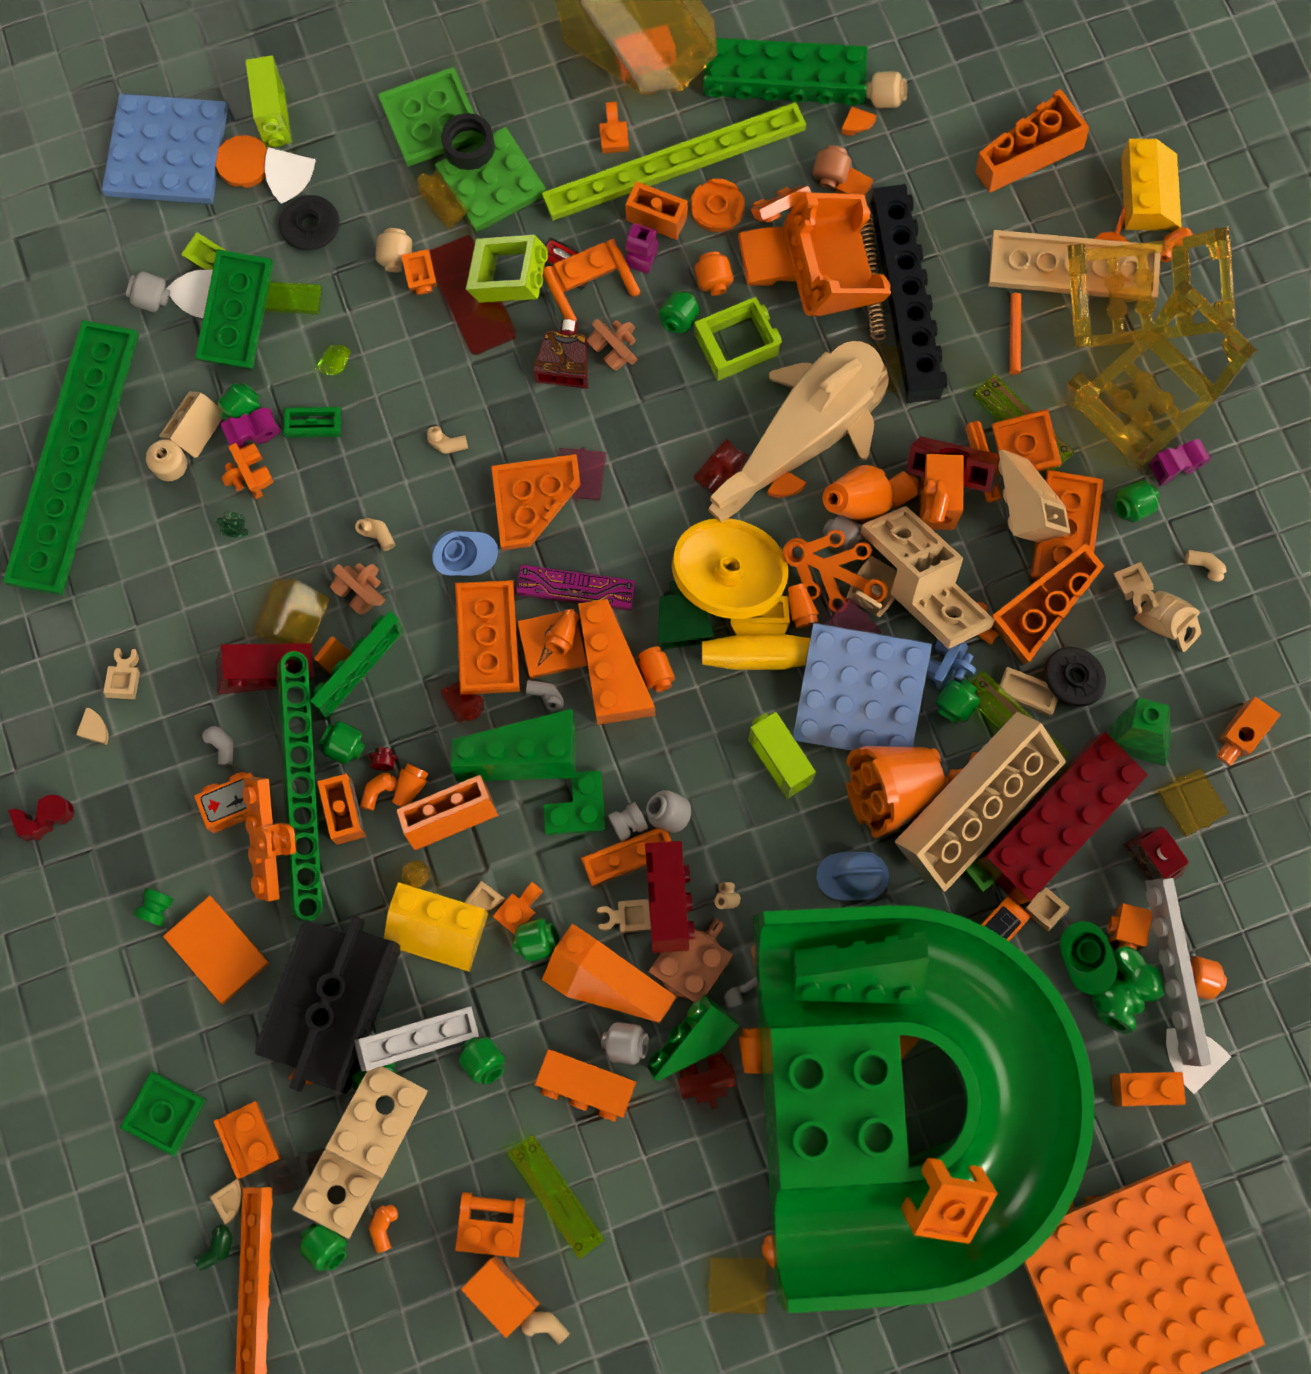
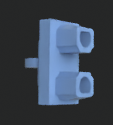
(952, 662)

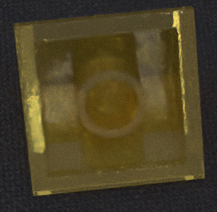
(291, 613)

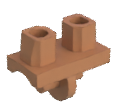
(603, 335)
(350, 579)

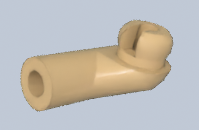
(443, 443)
(544, 1322)

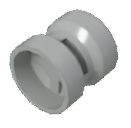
(628, 821)

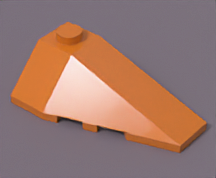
(595, 974)

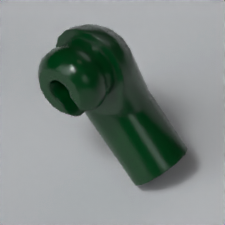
(218, 1250)

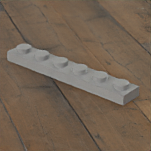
(1178, 972)

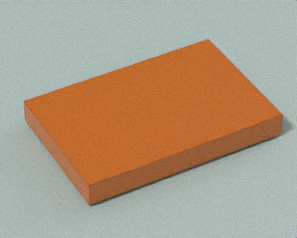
(216, 949)

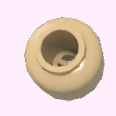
(887, 90)
(390, 247)
(166, 460)

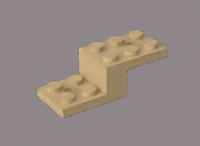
(927, 576)
(360, 1150)

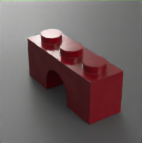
(980, 466)

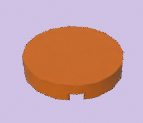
(242, 161)
(717, 205)

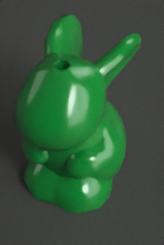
(1127, 996)

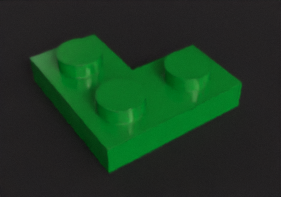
(582, 814)

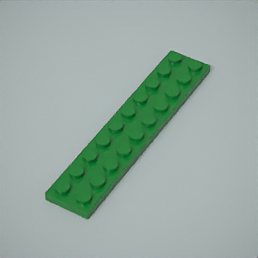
(71, 458)

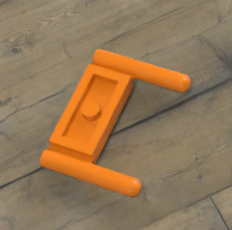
(585, 268)

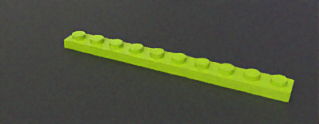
(674, 161)

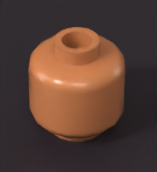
(831, 166)

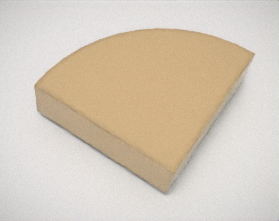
(93, 727)
(485, 897)
(228, 1200)

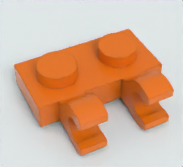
(785, 200)

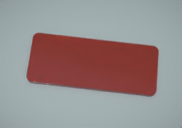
(481, 324)

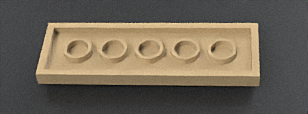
(1042, 263)

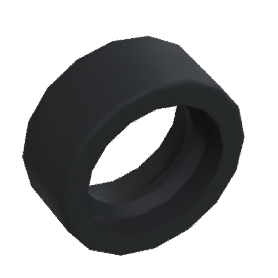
(463, 123)

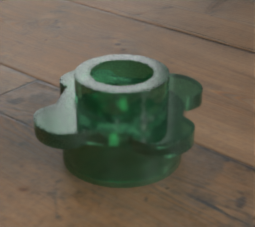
(232, 525)

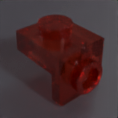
(462, 706)

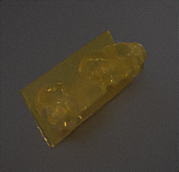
(441, 198)

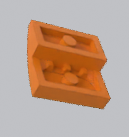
(765, 256)

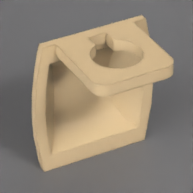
(873, 569)
(1171, 619)

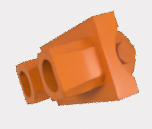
(244, 458)

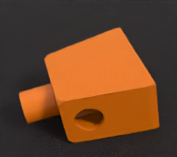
(1254, 722)

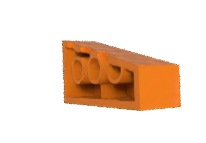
(614, 676)

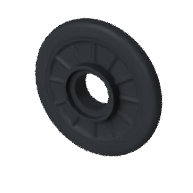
(309, 238)
(1065, 689)

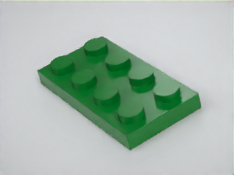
(234, 309)
(350, 672)

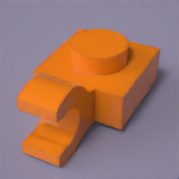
(613, 133)
(517, 910)

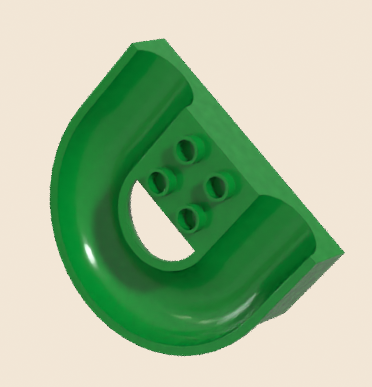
(841, 1111)

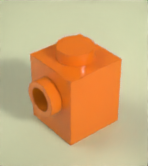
(1130, 926)

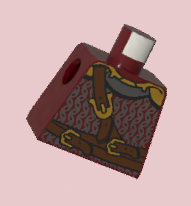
(563, 357)
(1157, 854)

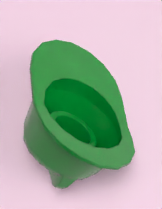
(1088, 957)

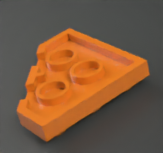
(531, 496)

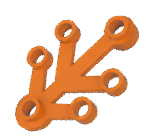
(830, 567)

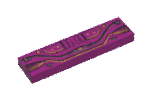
(574, 587)

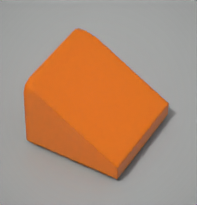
(331, 654)

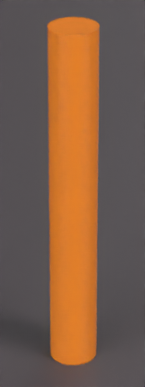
(1015, 334)

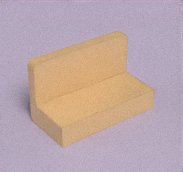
(193, 423)

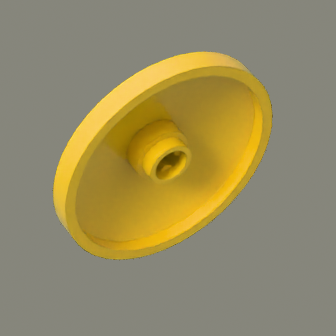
(729, 568)

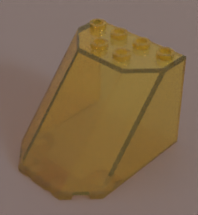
(642, 41)

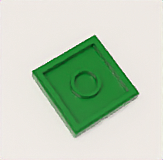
(163, 1113)

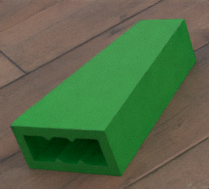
(1144, 731)

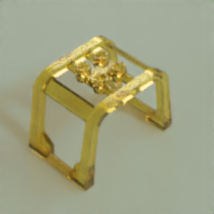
(1218, 246)
(1129, 439)

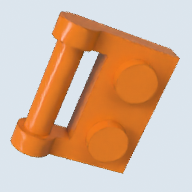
(490, 1236)

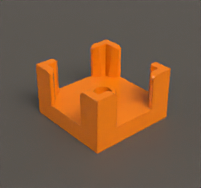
(952, 1205)

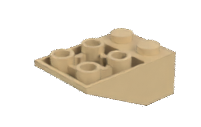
(1032, 504)

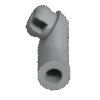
(548, 693)
(223, 742)

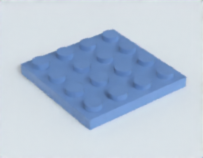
(165, 148)
(860, 689)

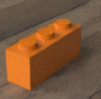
(447, 812)
(585, 1085)

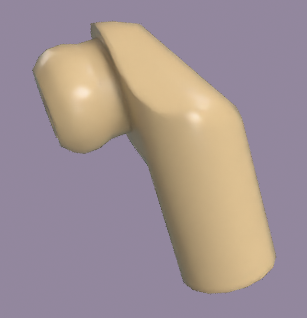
(375, 529)
(1209, 561)
(726, 897)

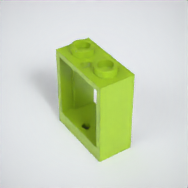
(268, 101)
(483, 266)
(748, 309)
(781, 754)

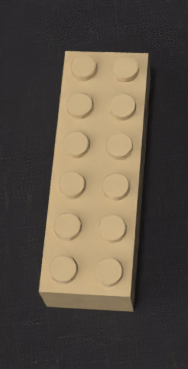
(980, 801)

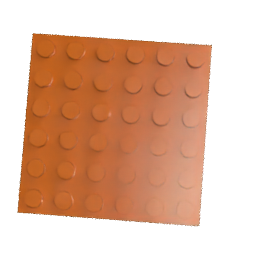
(1143, 1282)

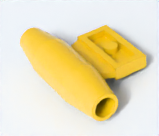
(758, 643)

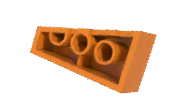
(1034, 143)
(1038, 610)

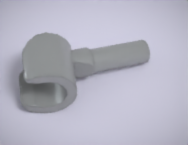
(733, 996)

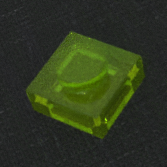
(334, 360)

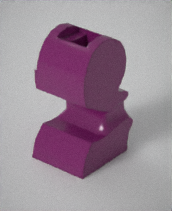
(642, 248)
(256, 427)
(1185, 458)

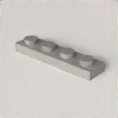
(416, 1038)

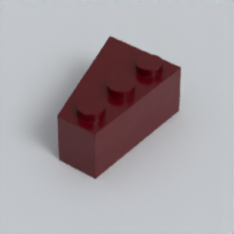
(255, 666)
(668, 897)

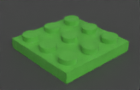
(421, 111)
(497, 187)

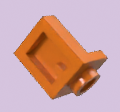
(419, 272)

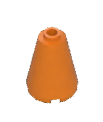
(860, 494)

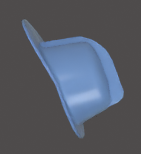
(464, 553)
(852, 876)

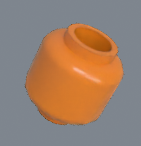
(713, 273)
(1208, 977)

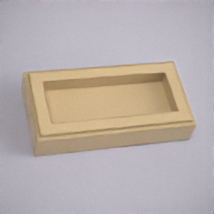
(1029, 691)

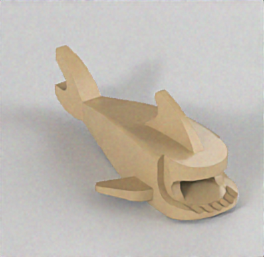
(822, 407)

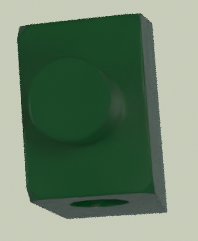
(681, 621)

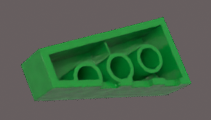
(519, 751)
(863, 972)

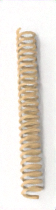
(879, 308)

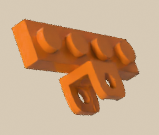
(265, 838)

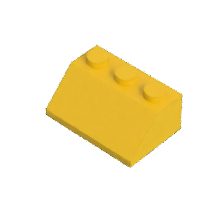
(1150, 186)
(435, 926)

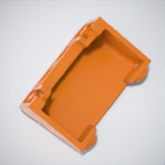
(831, 254)

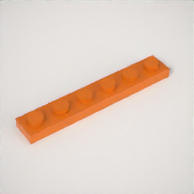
(254, 1280)

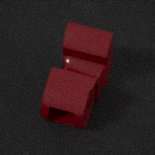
(49, 810)

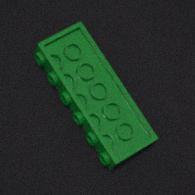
(787, 71)

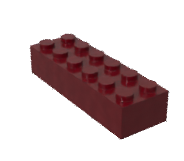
(1061, 818)

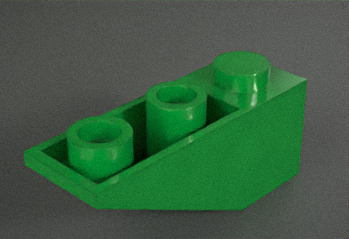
(698, 1036)

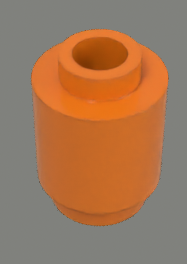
(904, 487)
(656, 669)

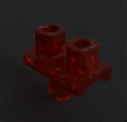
(720, 466)
(709, 1084)

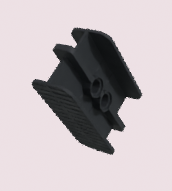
(290, 1032)

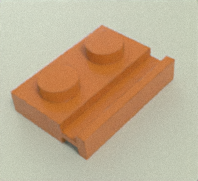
(247, 1140)

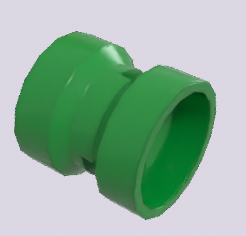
(153, 907)

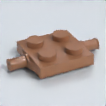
(694, 971)

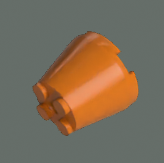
(893, 785)

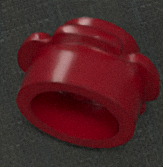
(382, 759)

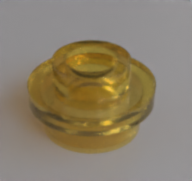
(415, 873)

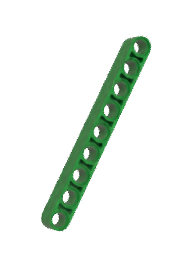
(303, 771)

